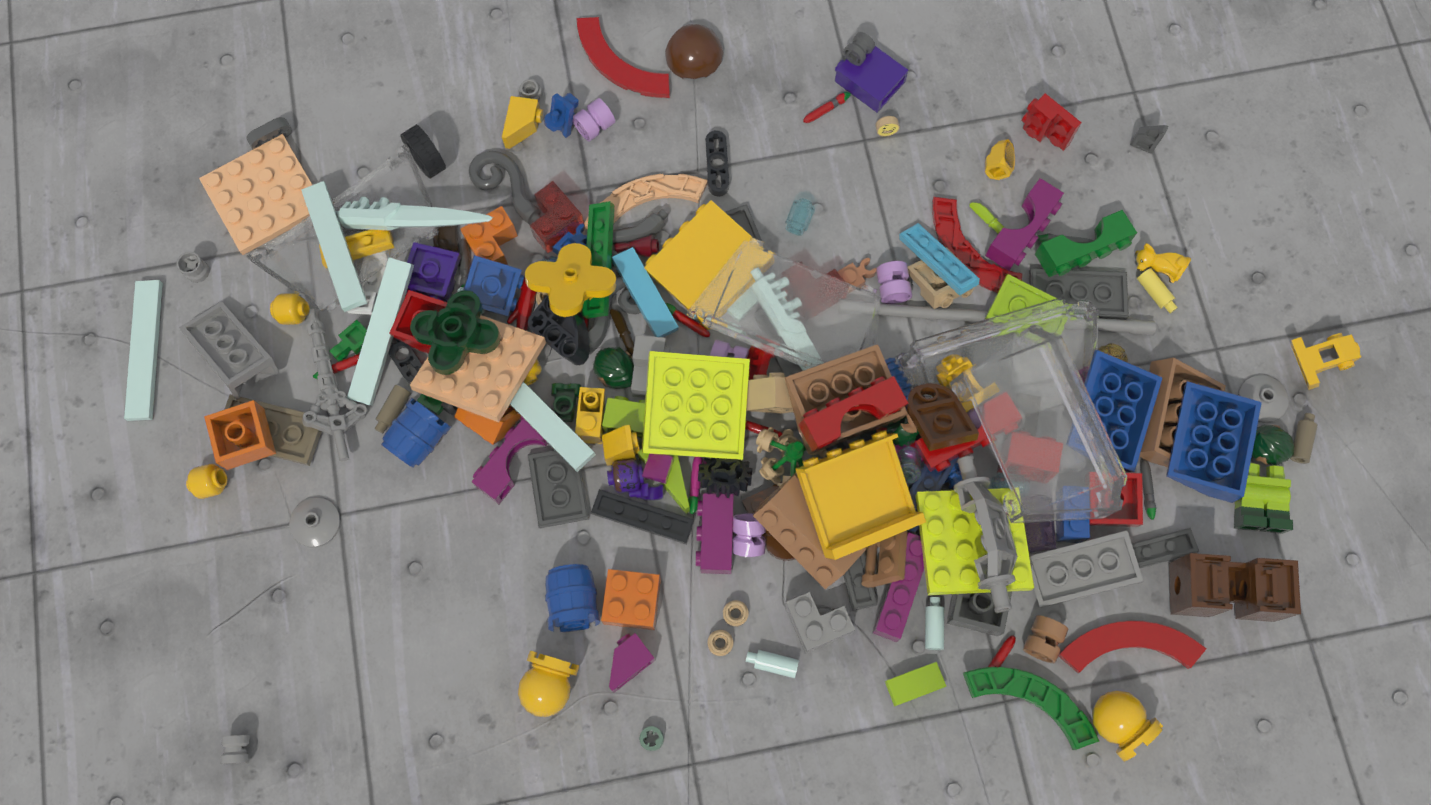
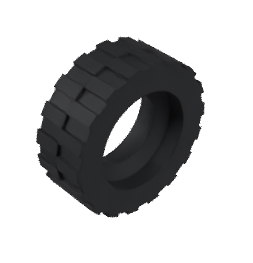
(423, 151)

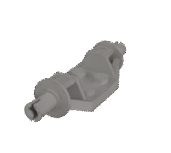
(996, 566)

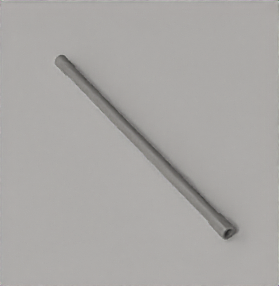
(1133, 326)

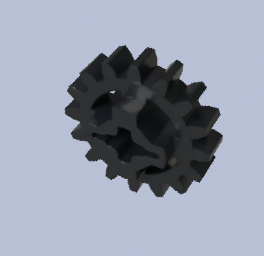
(723, 476)

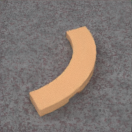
(653, 188)

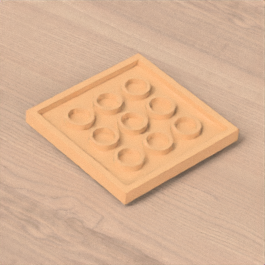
(259, 193)
(487, 380)

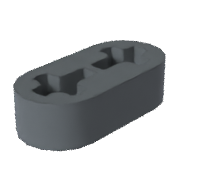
(268, 132)

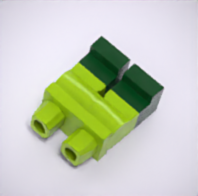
(1265, 502)

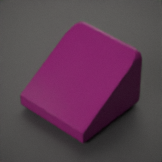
(658, 467)

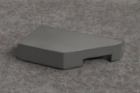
(1149, 137)

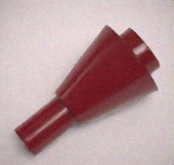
(643, 246)

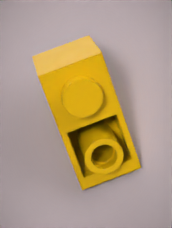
(590, 415)
(620, 445)

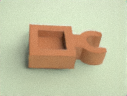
(856, 275)

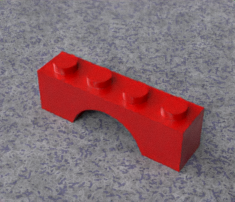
(880, 400)
(940, 458)

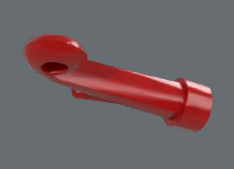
(523, 307)

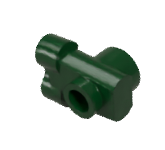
(565, 396)

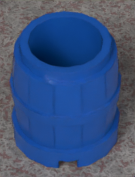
(414, 433)
(571, 598)

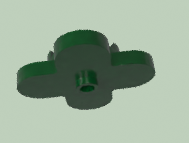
(455, 332)

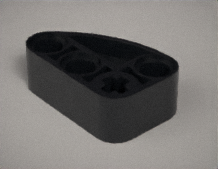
(562, 333)

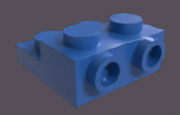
(494, 284)

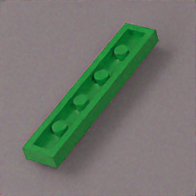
(600, 244)

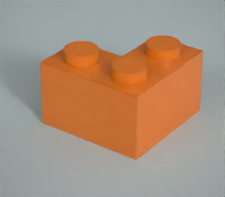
(487, 236)

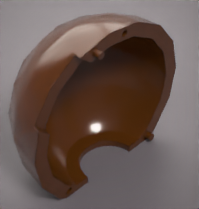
(694, 52)

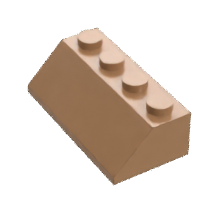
(791, 524)

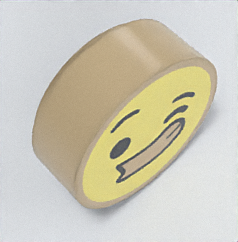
(887, 126)

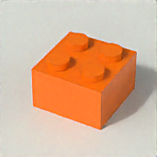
(239, 435)
(631, 599)

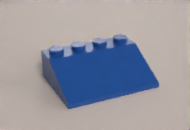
(1124, 403)
(1214, 442)

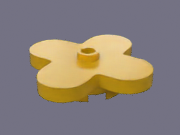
(570, 279)

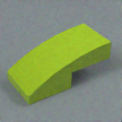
(915, 684)

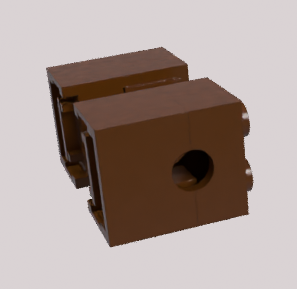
(1259, 588)

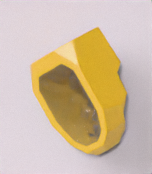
(1000, 161)

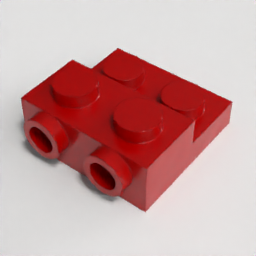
(1050, 120)

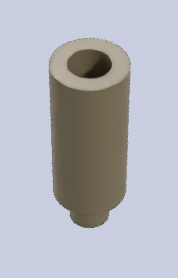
(391, 408)
(1304, 439)

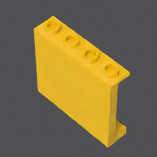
(696, 254)
(858, 495)

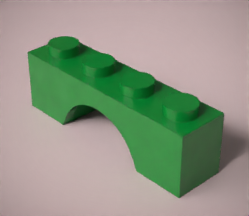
(1062, 254)

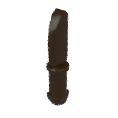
(623, 330)

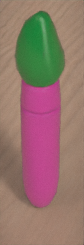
(694, 485)

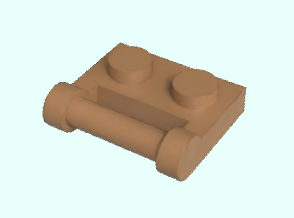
(891, 561)

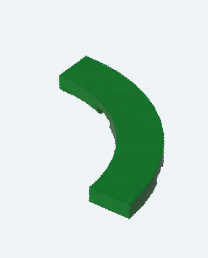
(1038, 692)

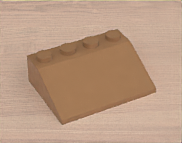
(836, 379)
(1165, 414)

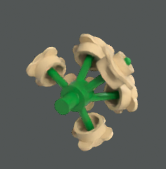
(790, 449)

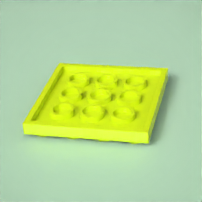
(695, 405)
(954, 541)

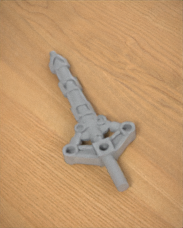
(330, 398)

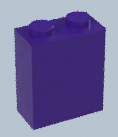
(873, 80)

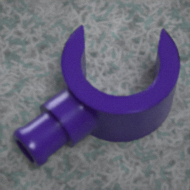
(648, 493)

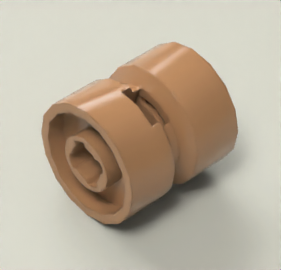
(1045, 630)

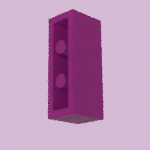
(715, 534)

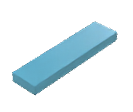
(939, 259)
(644, 293)

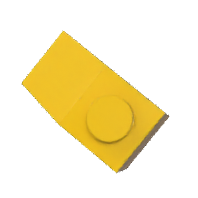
(521, 120)

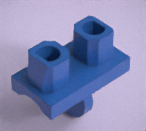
(561, 113)

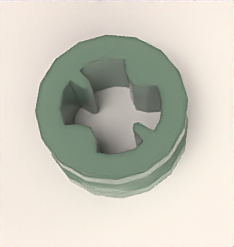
(644, 734)

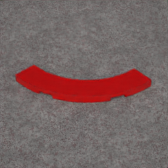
(616, 69)
(950, 236)
(1131, 635)

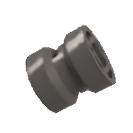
(861, 46)

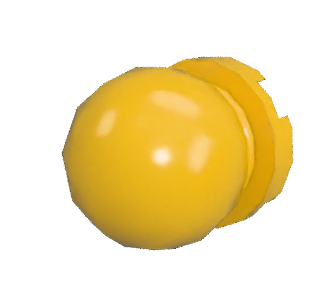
(546, 685)
(1124, 721)

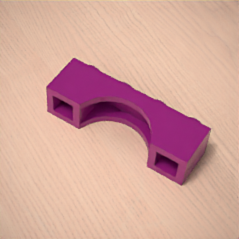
(1010, 243)
(495, 476)
(901, 593)

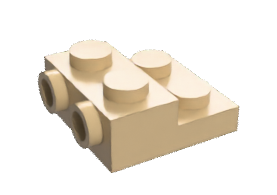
(932, 287)

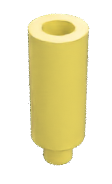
(1157, 290)

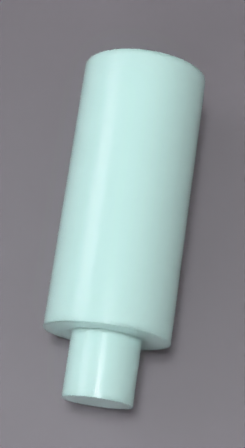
(934, 625)
(773, 663)

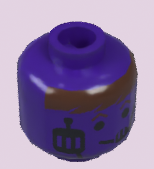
(625, 475)

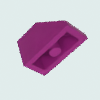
(628, 660)

